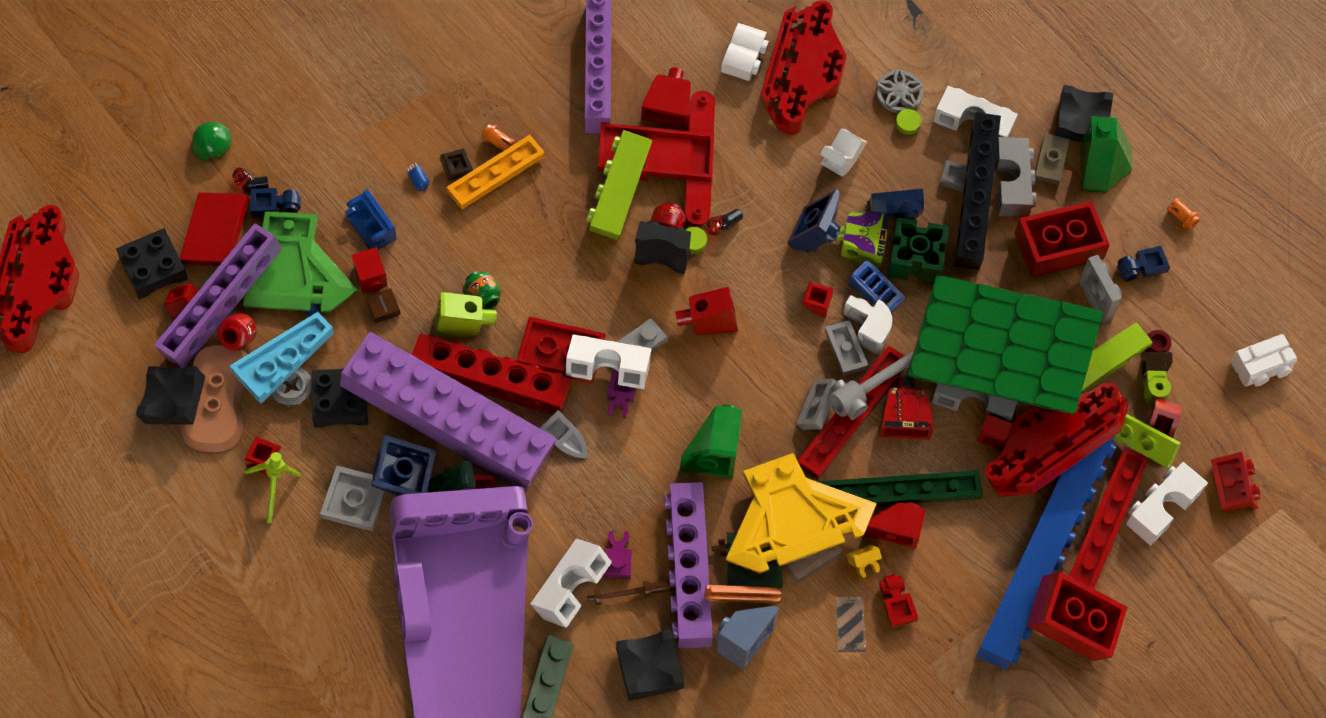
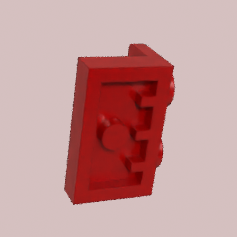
(1235, 482)

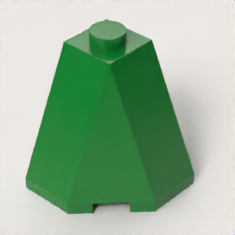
(1104, 155)
(715, 444)

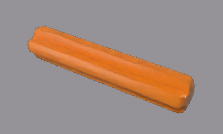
(743, 594)

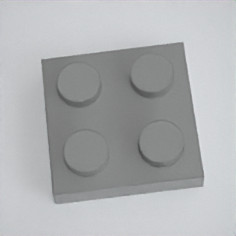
(1100, 288)
(352, 499)

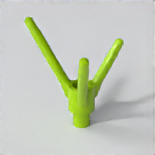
(274, 469)

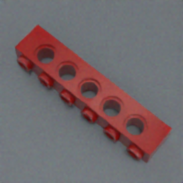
(500, 384)

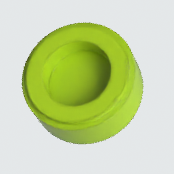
(908, 122)
(698, 240)

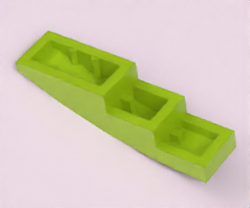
(1115, 355)

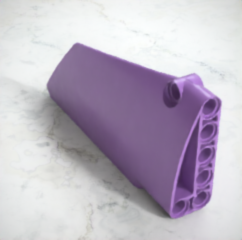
(462, 599)

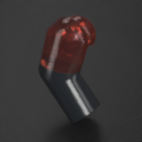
(248, 182)
(722, 222)

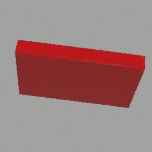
(213, 228)
(548, 344)

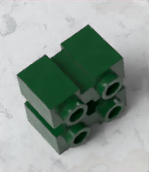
(917, 250)

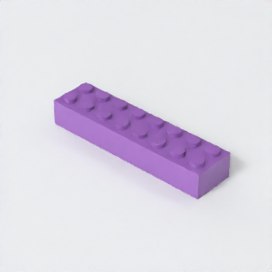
(447, 411)

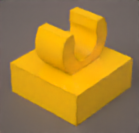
(862, 557)

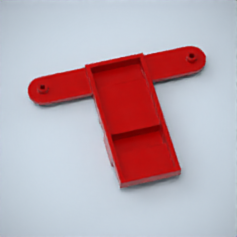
(676, 154)

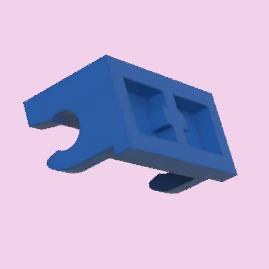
(370, 221)

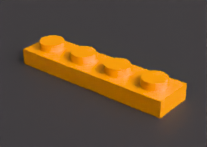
(495, 172)

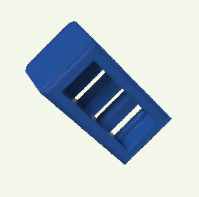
(881, 281)

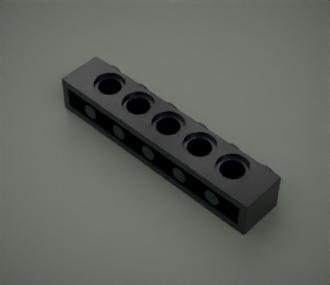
(977, 191)

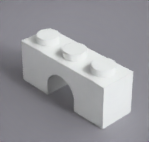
(960, 106)
(589, 354)
(1180, 486)
(580, 564)

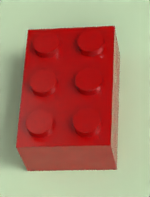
(1061, 238)
(1077, 616)

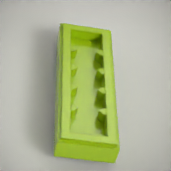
(1148, 441)

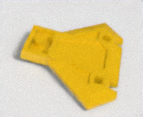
(793, 516)

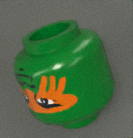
(485, 286)

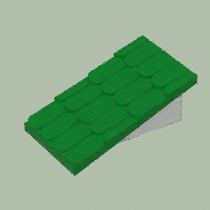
(1005, 344)

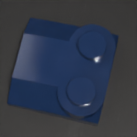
(899, 204)
(816, 224)
(402, 467)

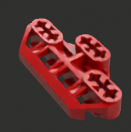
(809, 71)
(38, 284)
(1051, 441)

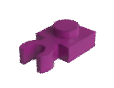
(620, 394)
(620, 557)

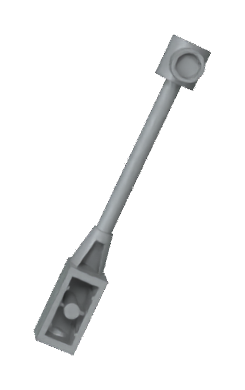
(851, 398)

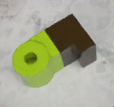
(1154, 375)

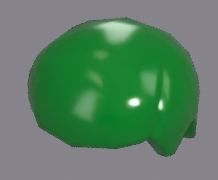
(211, 140)

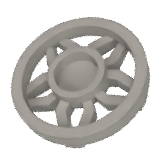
(899, 91)

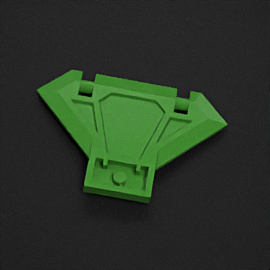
(297, 269)

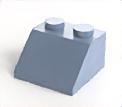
(745, 633)

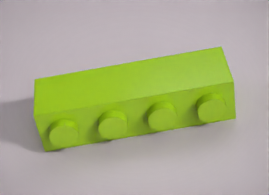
(620, 184)

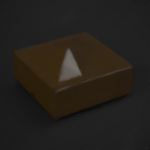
(456, 164)

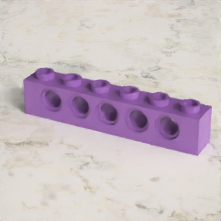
(597, 65)
(218, 296)
(690, 498)

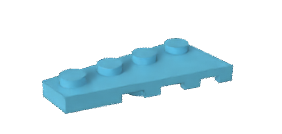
(278, 359)

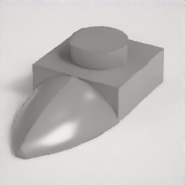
(566, 434)

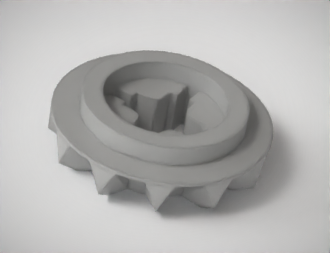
(303, 384)

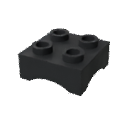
(1076, 110)
(662, 245)
(151, 263)
(171, 395)
(334, 403)
(649, 665)

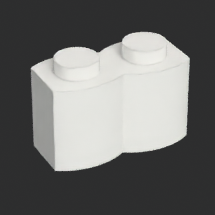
(744, 51)

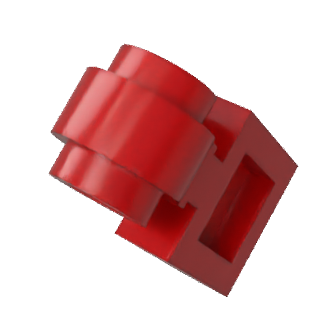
(898, 607)

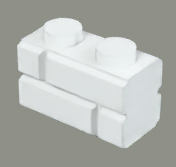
(1264, 360)

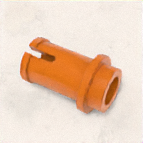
(497, 138)
(1183, 214)

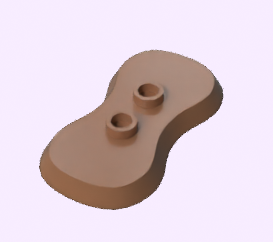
(218, 416)

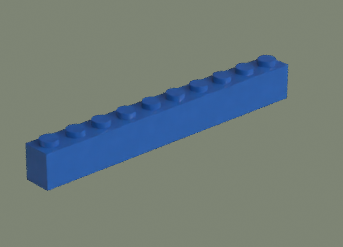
(1042, 557)

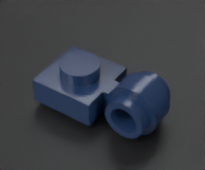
(268, 200)
(1149, 261)

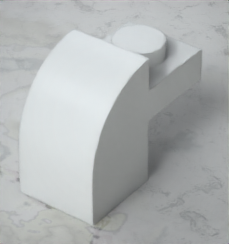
(843, 152)
(875, 322)

